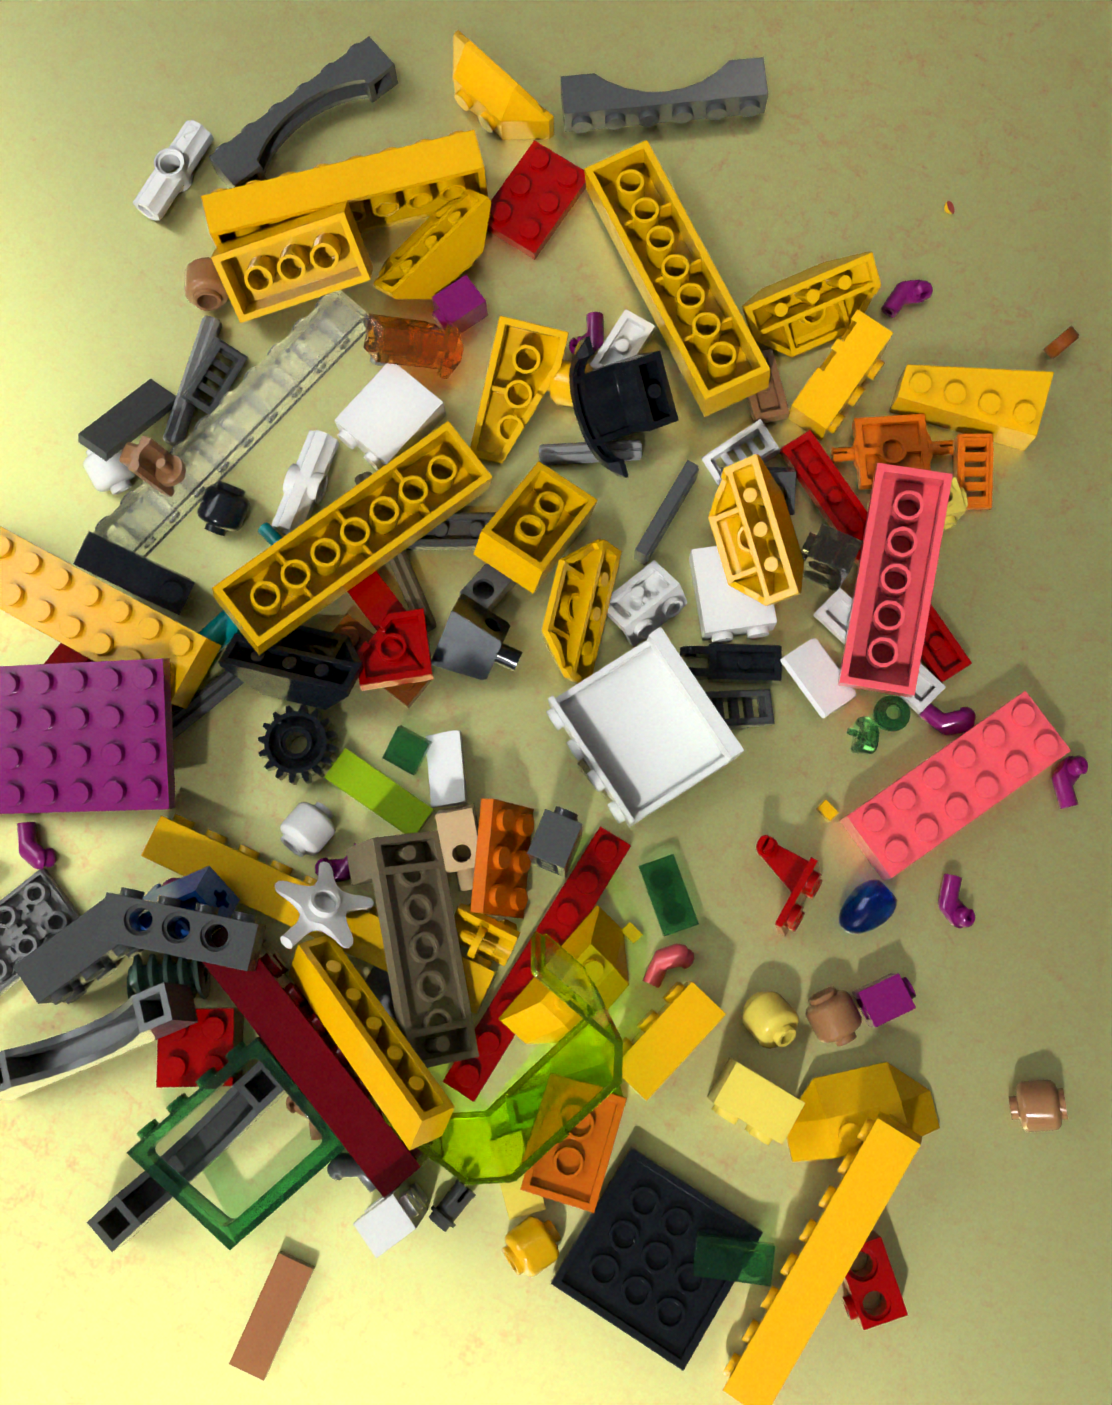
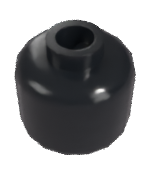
(223, 508)

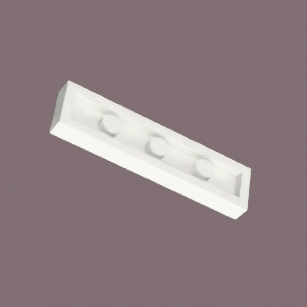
(835, 617)

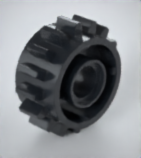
(282, 733)

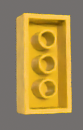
(293, 262)

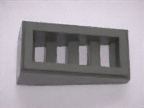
(238, 360)
(732, 697)

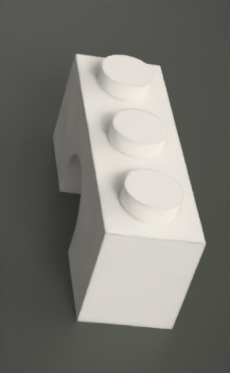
(392, 1217)

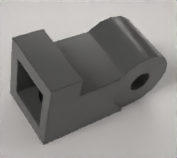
(488, 587)

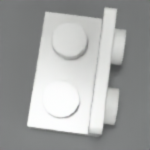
(646, 602)

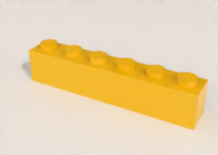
(371, 1042)

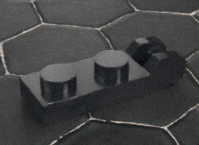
(737, 662)

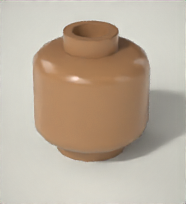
(204, 285)
(833, 1016)
(1038, 1106)

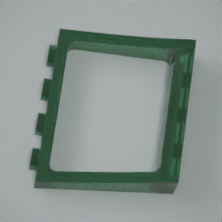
(226, 1229)

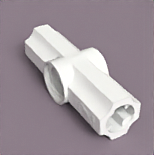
(163, 186)
(305, 481)

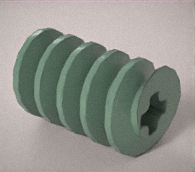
(183, 972)

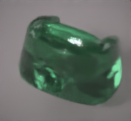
(864, 735)

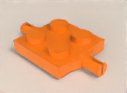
(891, 441)

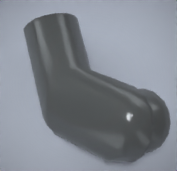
(346, 1167)

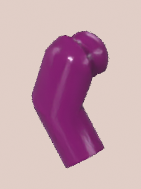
(951, 906)

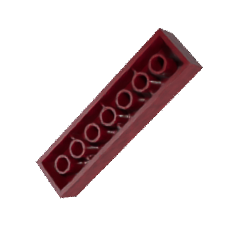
(317, 1066)

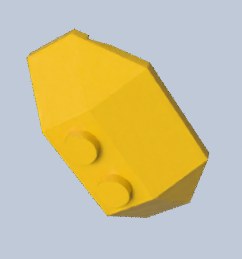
(495, 96)
(437, 249)
(812, 304)
(756, 533)
(580, 607)
(600, 947)
(843, 1100)

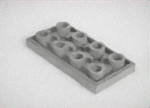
(29, 919)

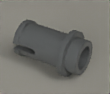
(451, 1206)

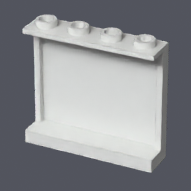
(644, 729)

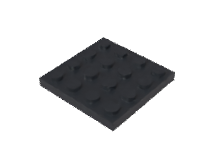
(639, 1256)

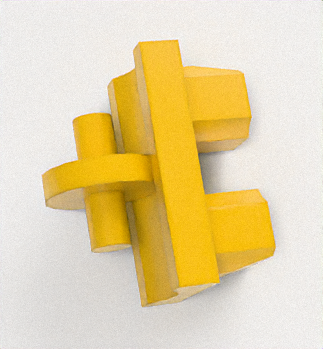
(485, 935)

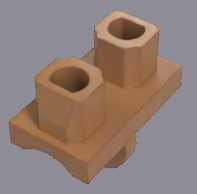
(154, 465)

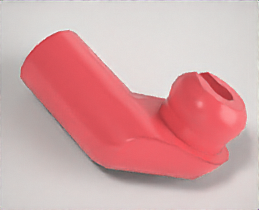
(665, 959)

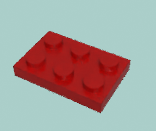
(535, 199)

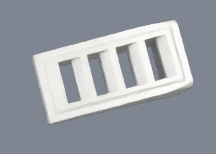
(734, 443)

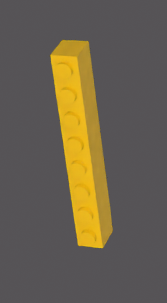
(822, 1262)

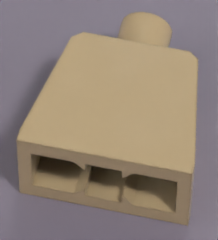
(458, 827)

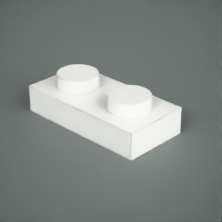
(624, 340)

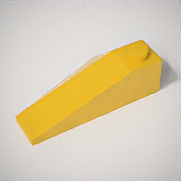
(515, 383)

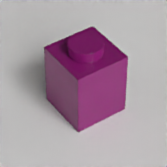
(459, 305)
(885, 999)

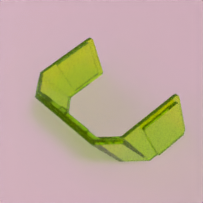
(550, 1096)

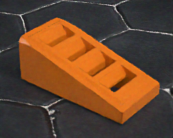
(980, 442)

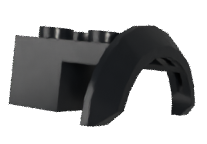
(619, 400)

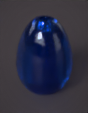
(867, 907)

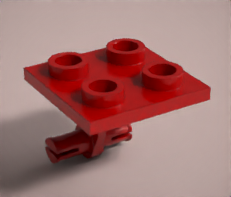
(797, 874)

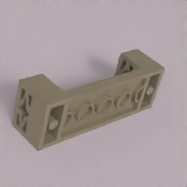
(419, 943)

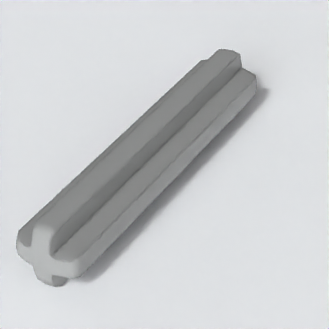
(580, 453)

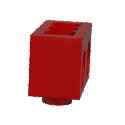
(878, 1277)

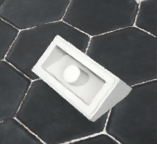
(817, 677)
(446, 769)

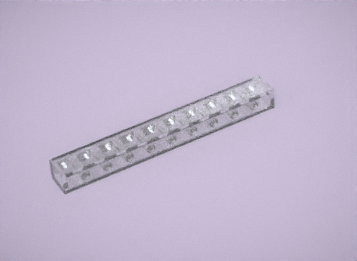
(240, 421)

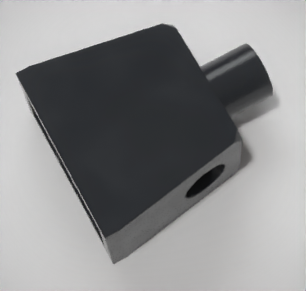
(474, 641)

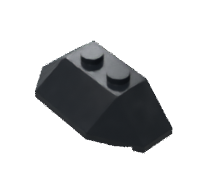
(302, 667)

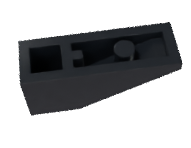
(134, 572)

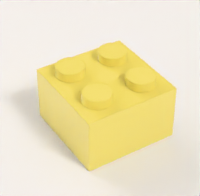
(756, 1101)

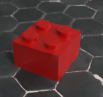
(199, 1047)

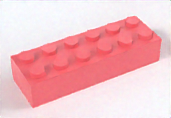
(895, 580)
(954, 786)

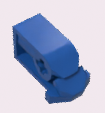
(198, 887)

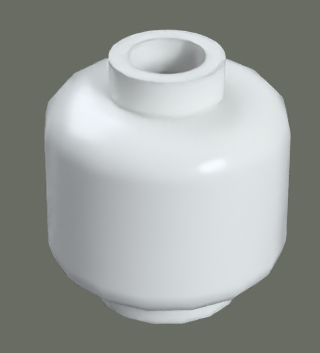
(108, 474)
(307, 829)

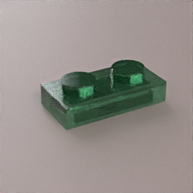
(668, 895)
(733, 1259)

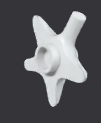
(321, 908)

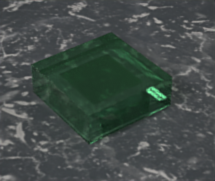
(407, 750)

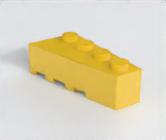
(976, 400)

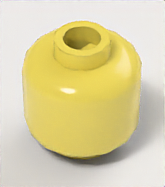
(770, 1019)

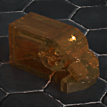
(413, 343)

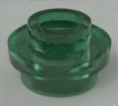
(884, 721)

